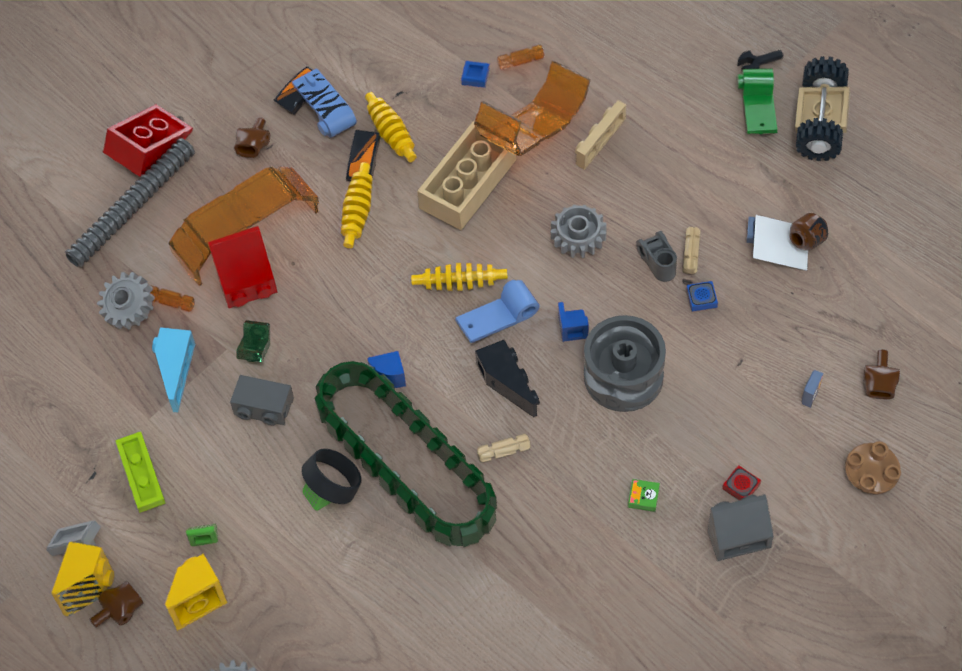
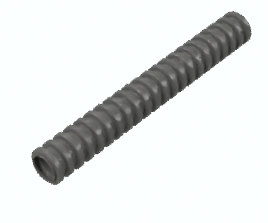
(130, 202)

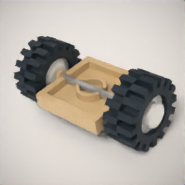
(822, 109)

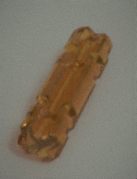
(520, 57)
(173, 298)

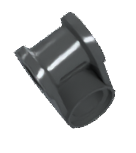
(658, 256)

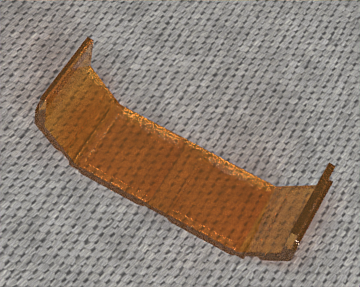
(540, 120)
(237, 212)

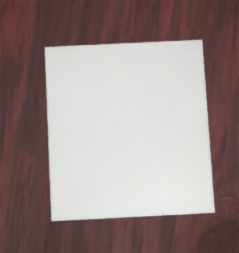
(774, 244)

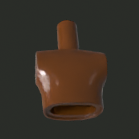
(252, 140)
(880, 379)
(117, 604)

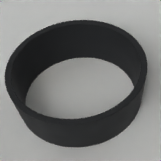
(322, 485)

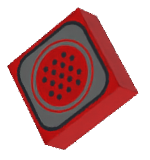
(741, 483)

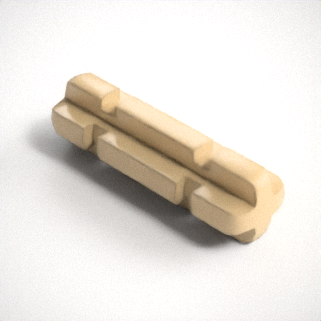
(691, 250)
(503, 448)

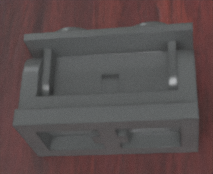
(261, 400)

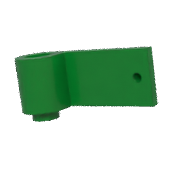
(758, 100)

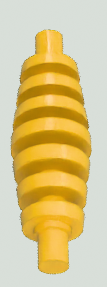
(390, 127)
(356, 205)
(450, 277)

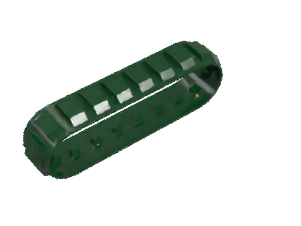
(360, 374)

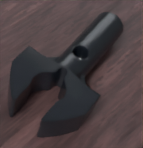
(756, 61)

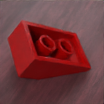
(144, 138)
(243, 267)

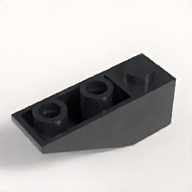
(503, 375)

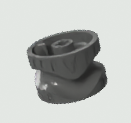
(624, 363)

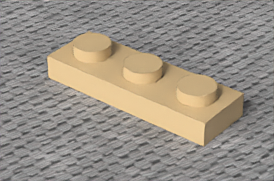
(600, 134)

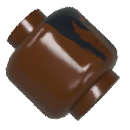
(808, 231)

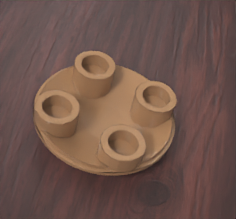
(873, 468)

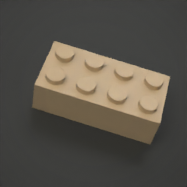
(464, 178)

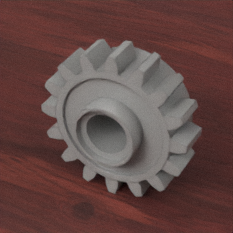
(578, 230)
(130, 289)

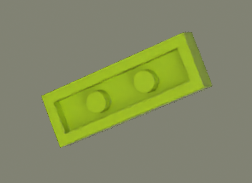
(140, 472)

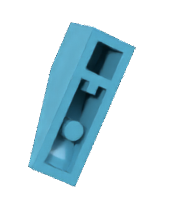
(174, 355)

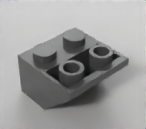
(740, 527)

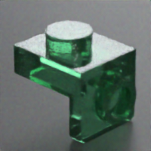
(254, 341)

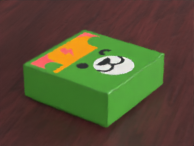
(643, 495)

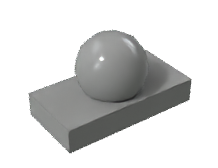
(80, 533)

